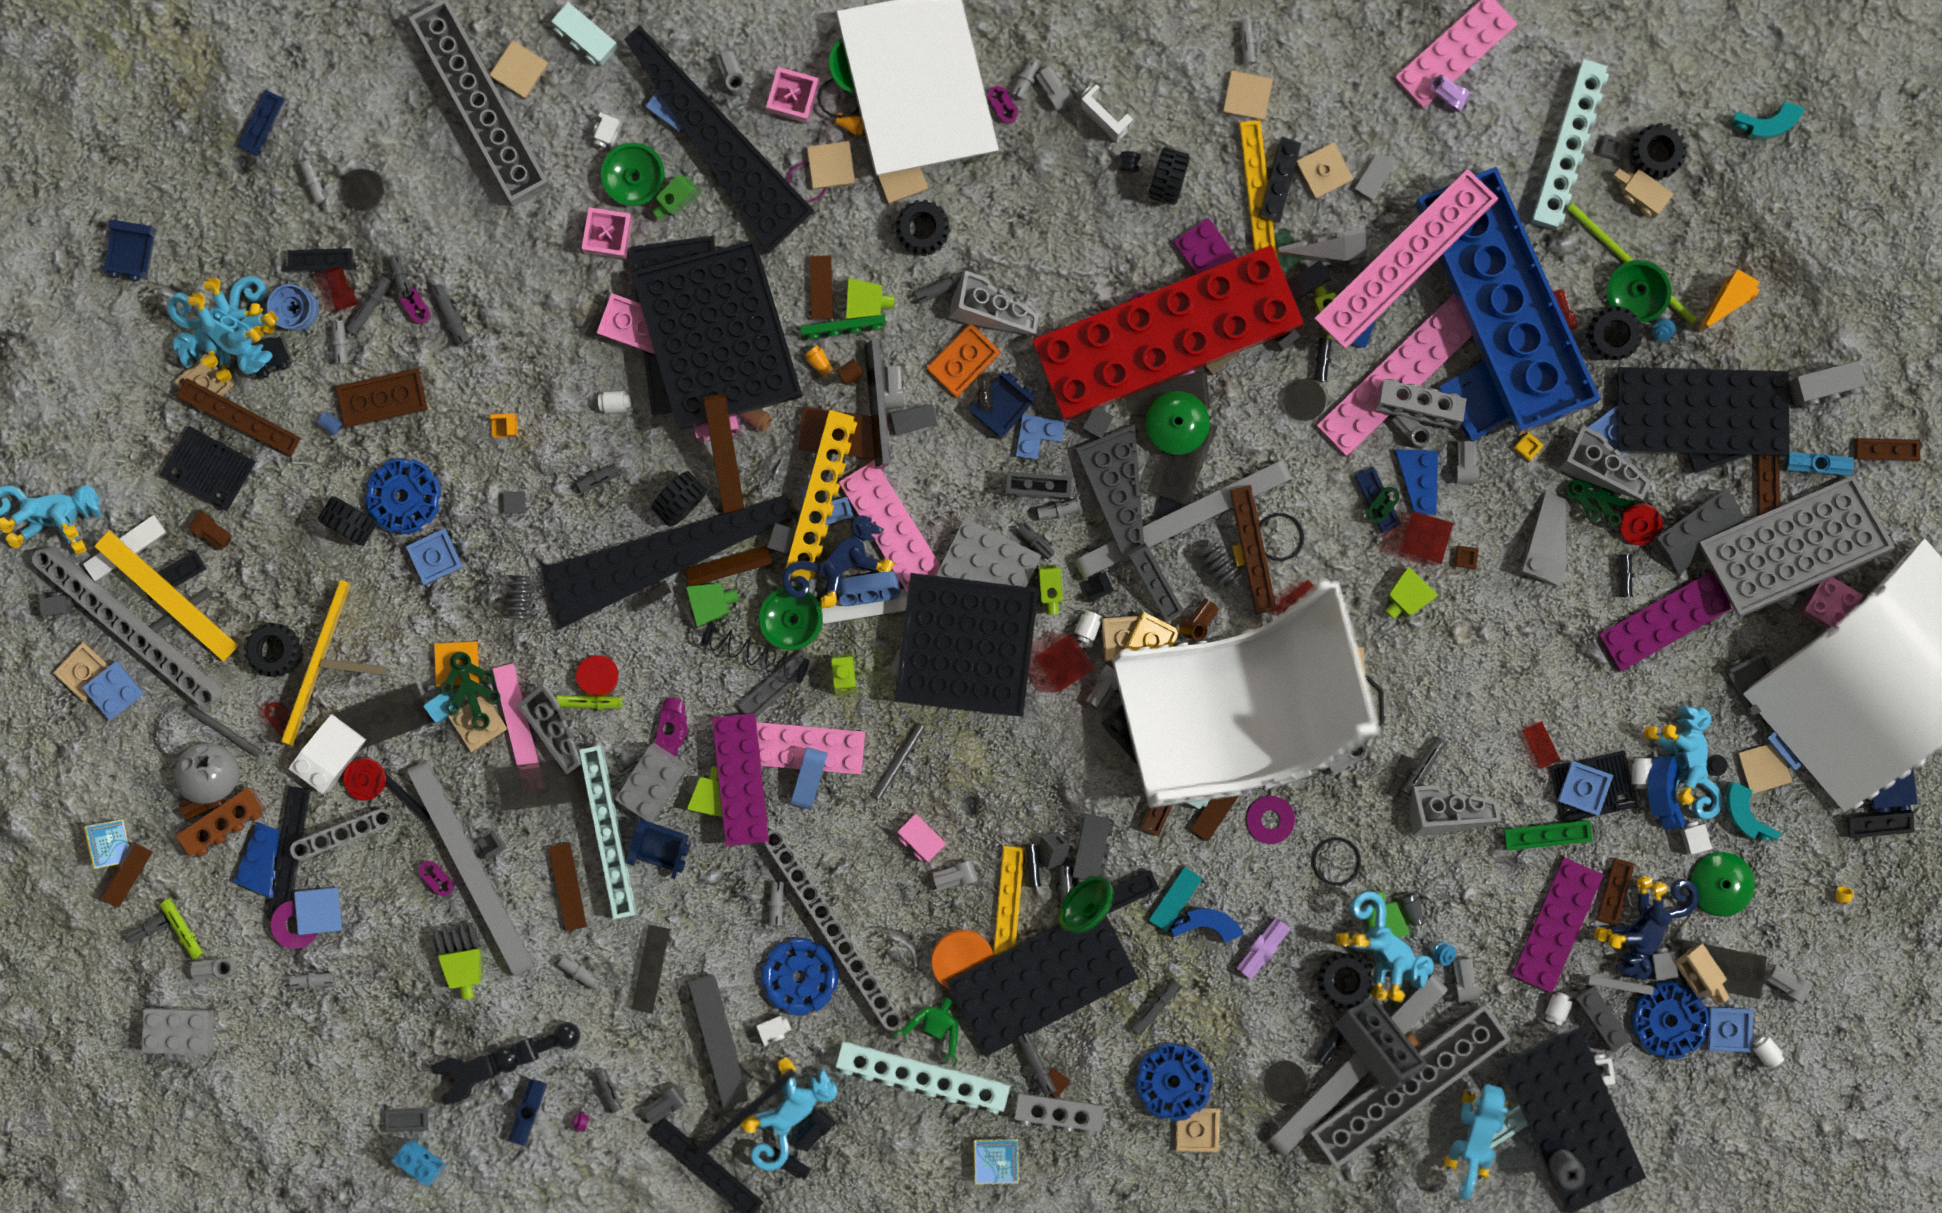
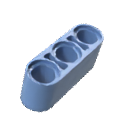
(869, 588)
(809, 778)

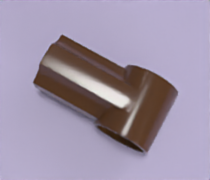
(850, 372)
(206, 527)
(1196, 626)
(191, 809)

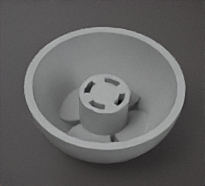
(206, 782)

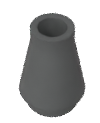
(1412, 907)

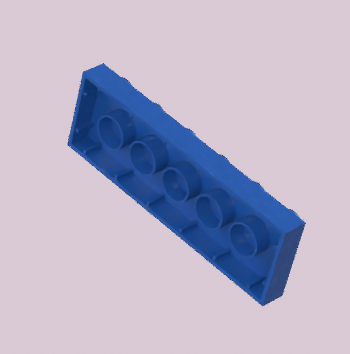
(1515, 315)

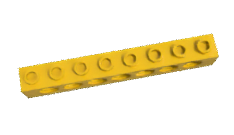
(834, 421)

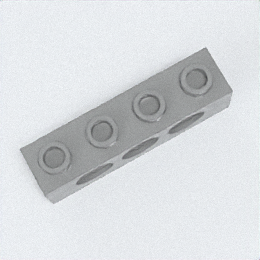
(1410, 408)
(1090, 1126)

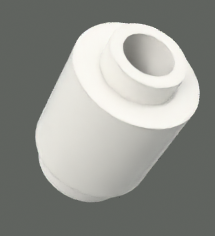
(613, 402)
(1087, 626)
(1640, 772)
(1558, 1008)
(1768, 1052)

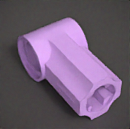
(1452, 94)

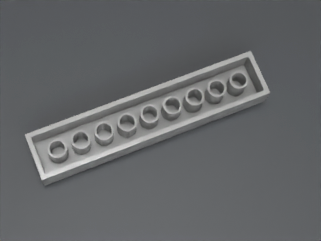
(479, 102)
(1377, 1111)

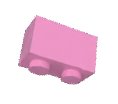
(921, 838)

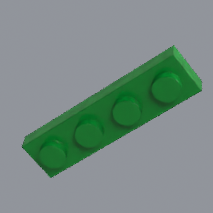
(833, 329)
(1548, 835)

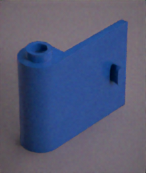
(1483, 405)

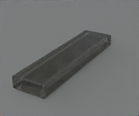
(650, 969)

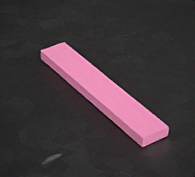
(516, 722)

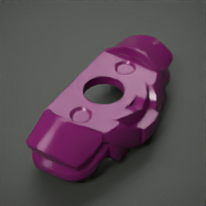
(673, 712)

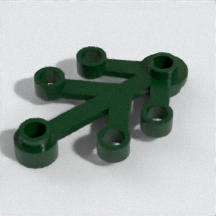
(1601, 497)
(469, 688)

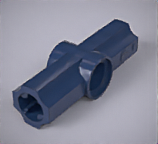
(532, 1098)

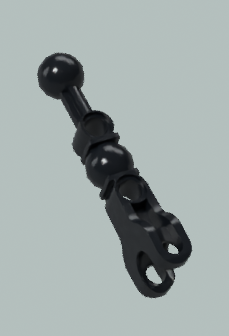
(503, 1060)

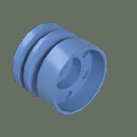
(285, 298)

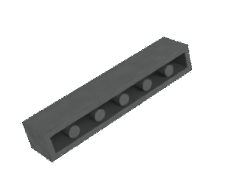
(718, 1041)

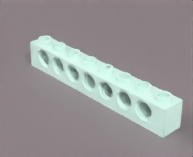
(1597, 75)
(608, 832)
(914, 1067)

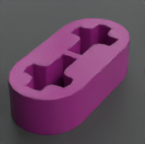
(1007, 102)
(410, 308)
(440, 874)

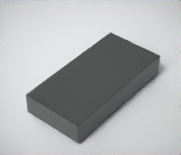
(914, 419)
(406, 1120)

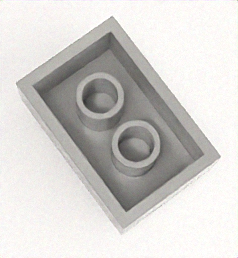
(1827, 384)
(652, 783)
(177, 1031)

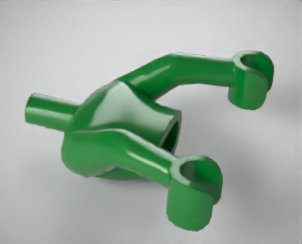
(937, 1023)

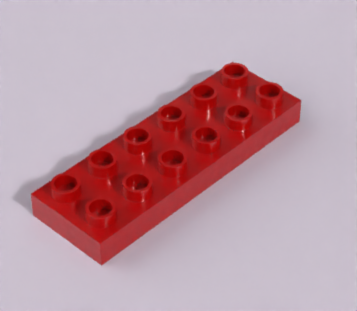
(1168, 333)

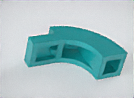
(1769, 128)
(1739, 812)

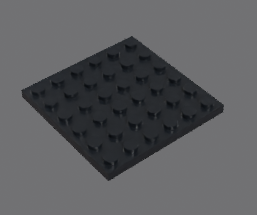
(966, 644)

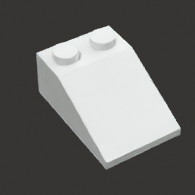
(327, 754)

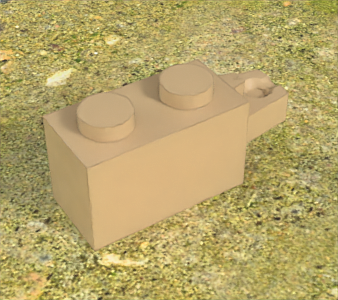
(1643, 191)
(1703, 974)

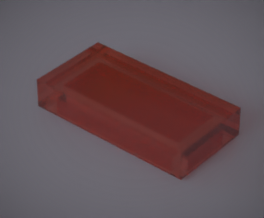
(1541, 745)

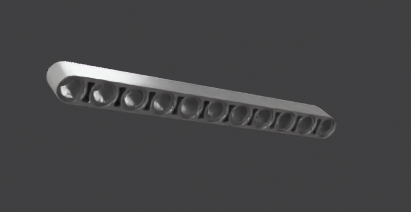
(1186, 519)
(117, 622)
(471, 868)
(835, 941)
(1351, 1071)

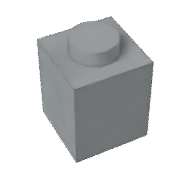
(1663, 964)

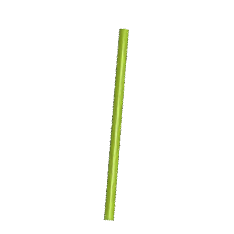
(1618, 251)

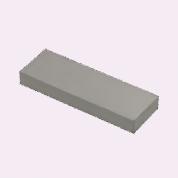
(1622, 985)

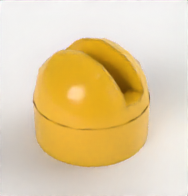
(1844, 895)

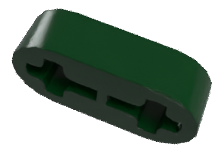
(1379, 502)

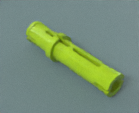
(615, 702)
(181, 929)

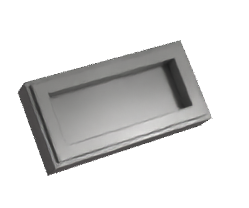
(1374, 176)

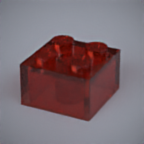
(1425, 538)
(1064, 663)

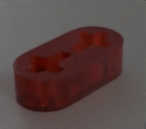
(276, 723)

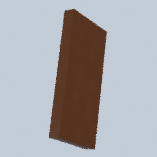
(381, 398)
(813, 426)

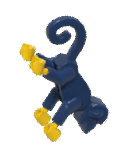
(846, 555)
(1649, 929)

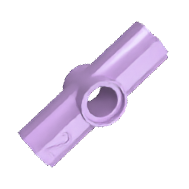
(1263, 948)

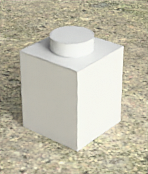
(1695, 838)

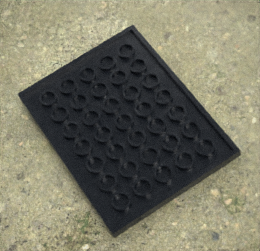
(716, 333)

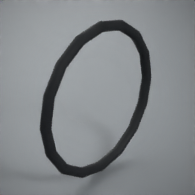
(827, 112)
(1301, 530)
(1336, 883)

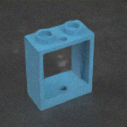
(412, 1160)

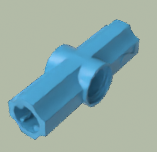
(1832, 464)

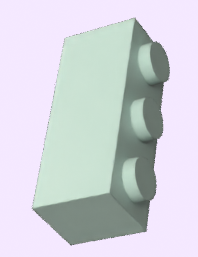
(584, 34)

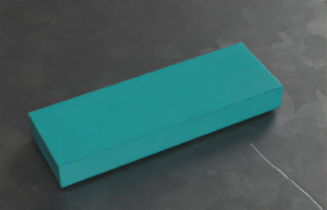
(1175, 899)

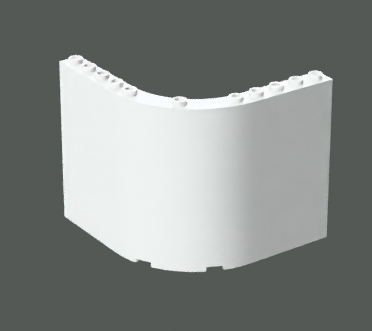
(1867, 694)
(1247, 706)

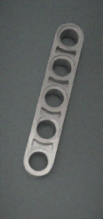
(333, 841)

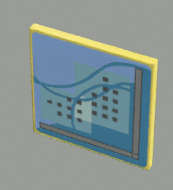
(106, 843)
(996, 1161)

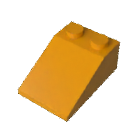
(1735, 292)

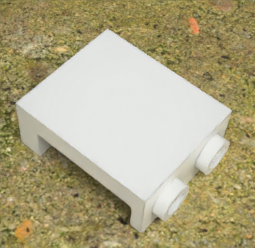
(1101, 117)

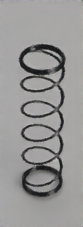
(802, 670)

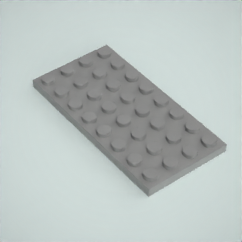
(1796, 546)
(985, 557)

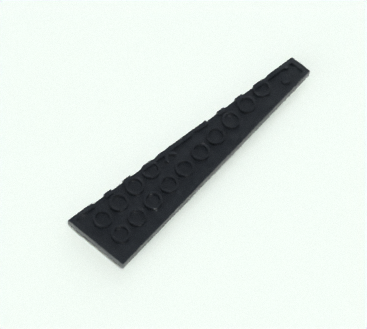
(752, 183)
(608, 576)

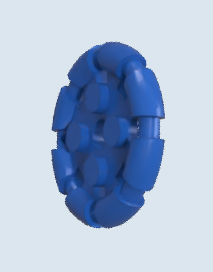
(415, 498)
(790, 986)
(1657, 1024)
(1164, 1091)

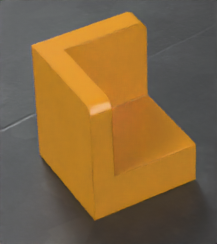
(504, 425)

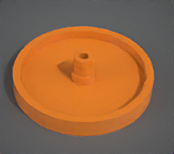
(958, 952)

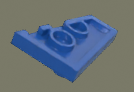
(1420, 477)
(257, 865)

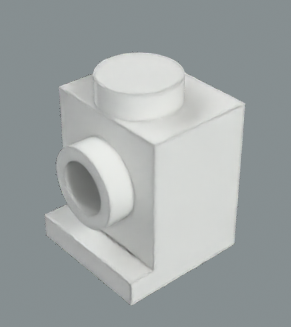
(606, 131)
(773, 1029)
(1608, 1072)

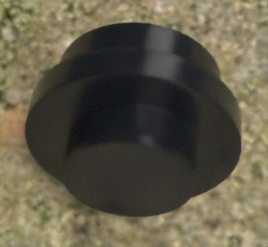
(1716, 765)

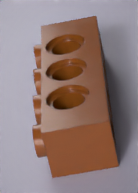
(190, 836)

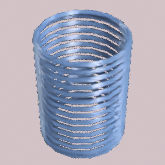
(328, 421)

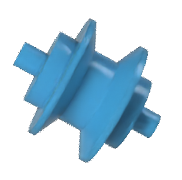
(1663, 330)
(1444, 953)

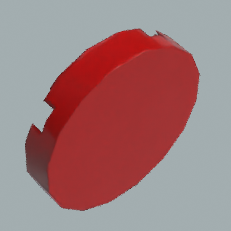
(1640, 524)
(597, 676)
(364, 779)

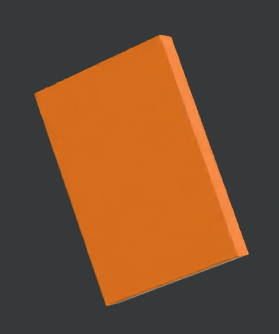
(963, 360)

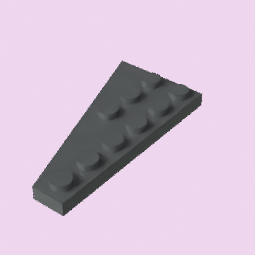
(1114, 477)

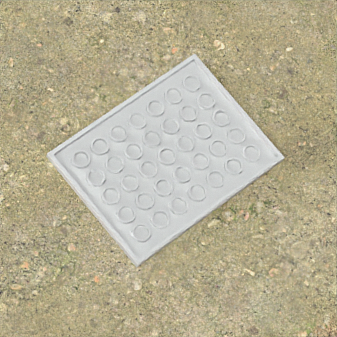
(916, 83)

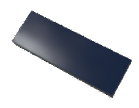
(261, 122)
(1371, 487)

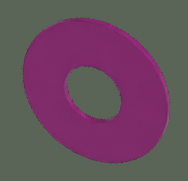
(1276, 804)
(279, 930)

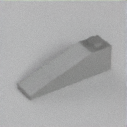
(1341, 249)
(984, 305)
(1600, 464)
(1547, 545)
(549, 723)
(1444, 811)

